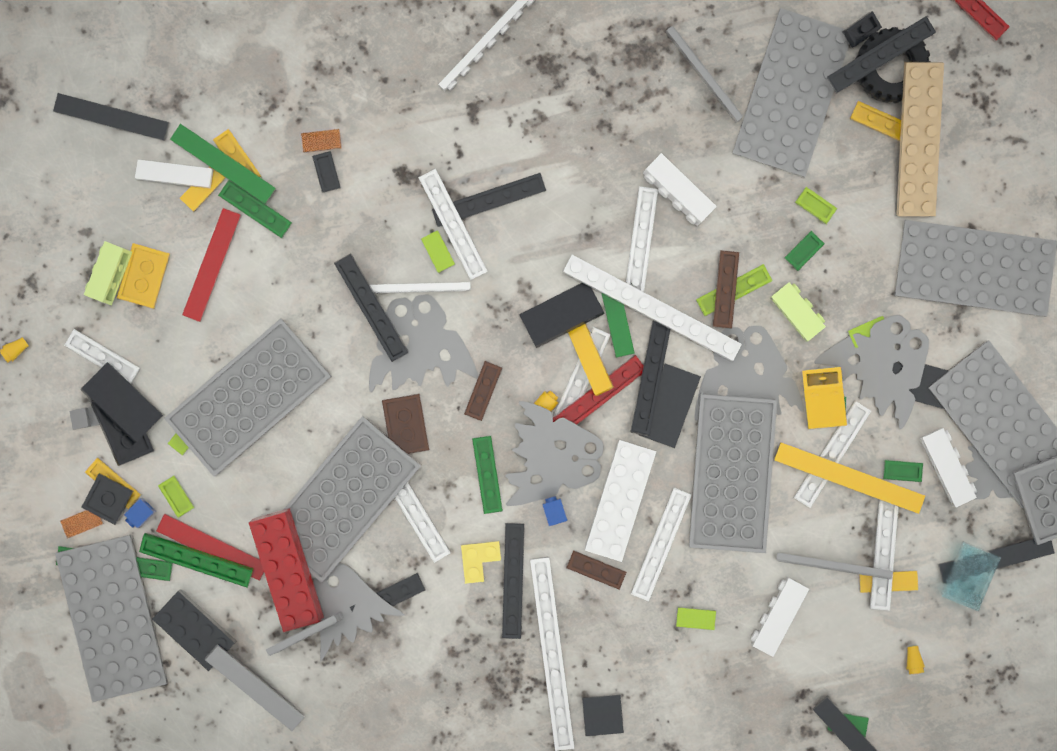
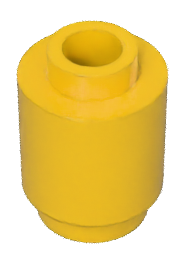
(547, 400)

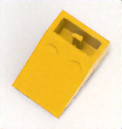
(824, 398)

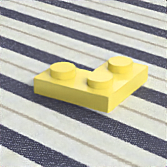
(474, 555)

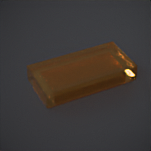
(321, 140)
(80, 523)

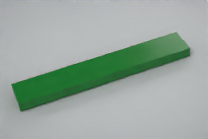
(223, 163)
(196, 560)
(148, 567)

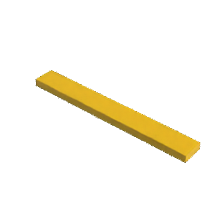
(849, 478)

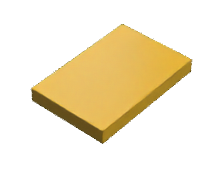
(143, 276)

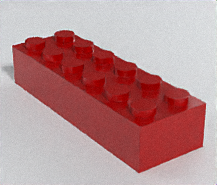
(286, 570)

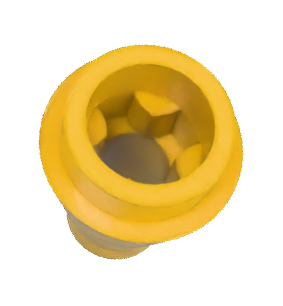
(13, 350)
(914, 661)

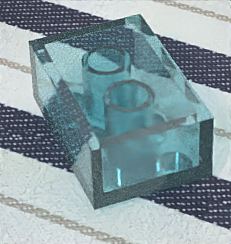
(970, 576)

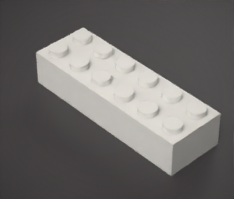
(620, 500)

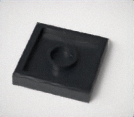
(107, 499)
(602, 715)

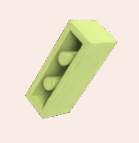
(107, 273)
(798, 311)

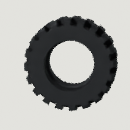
(873, 82)

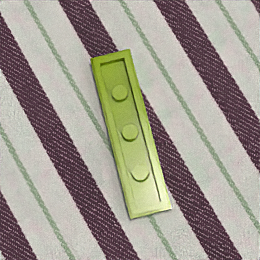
(745, 284)

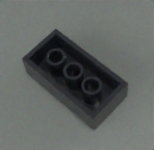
(192, 628)

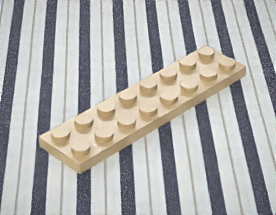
(920, 138)

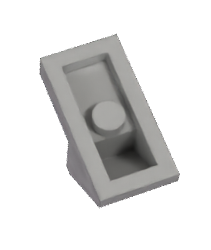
(83, 418)

